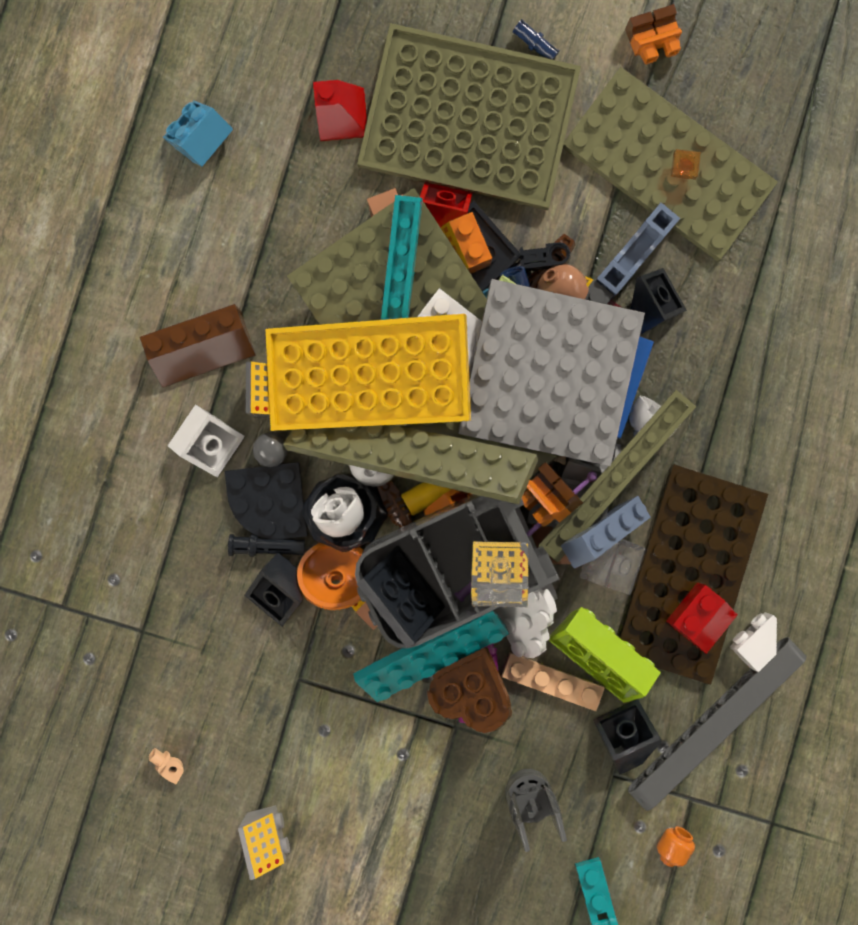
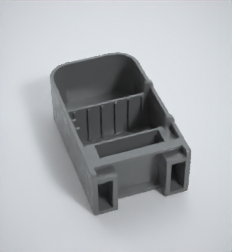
(443, 554)

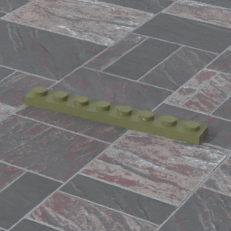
(620, 472)

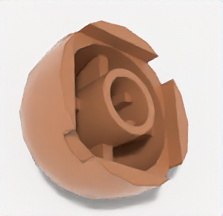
(564, 280)

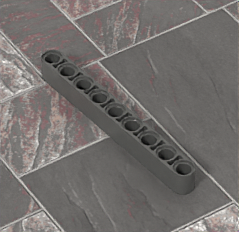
(715, 725)

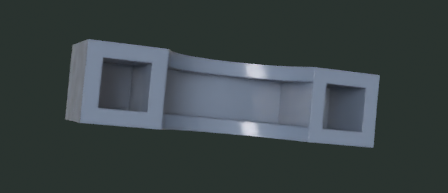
(637, 249)
(606, 533)

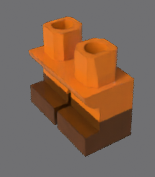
(654, 31)
(553, 494)

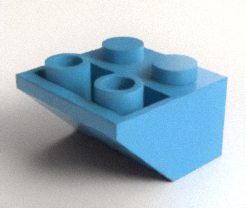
(197, 132)

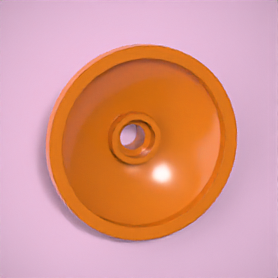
(322, 566)

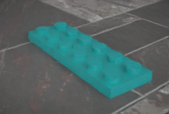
(413, 664)

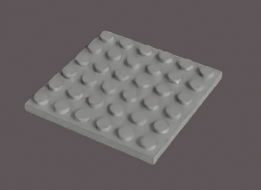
(551, 372)

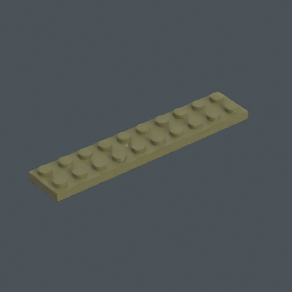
(422, 457)

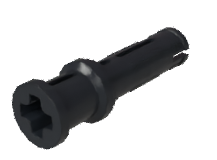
(254, 546)

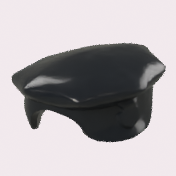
(373, 513)

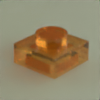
(685, 164)

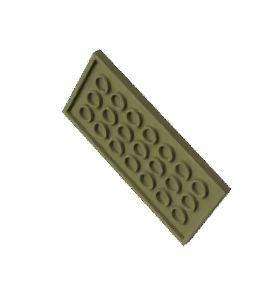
(631, 144)

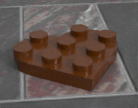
(471, 692)

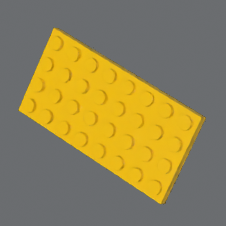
(369, 373)

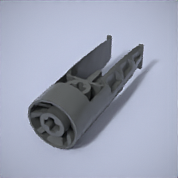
(532, 802)

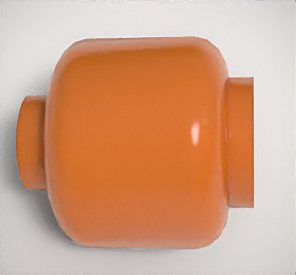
(675, 847)

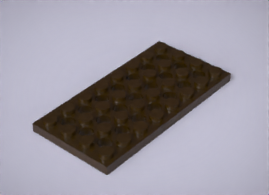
(658, 550)

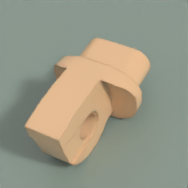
(164, 762)

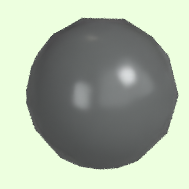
(269, 449)

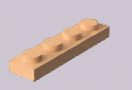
(553, 681)

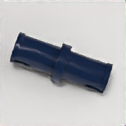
(535, 40)

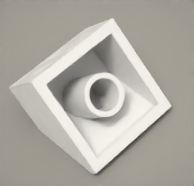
(205, 441)

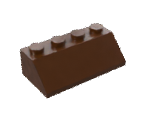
(198, 345)

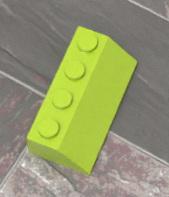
(604, 655)

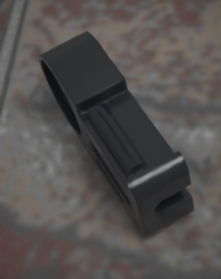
(542, 257)

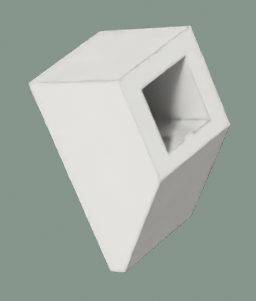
(758, 642)

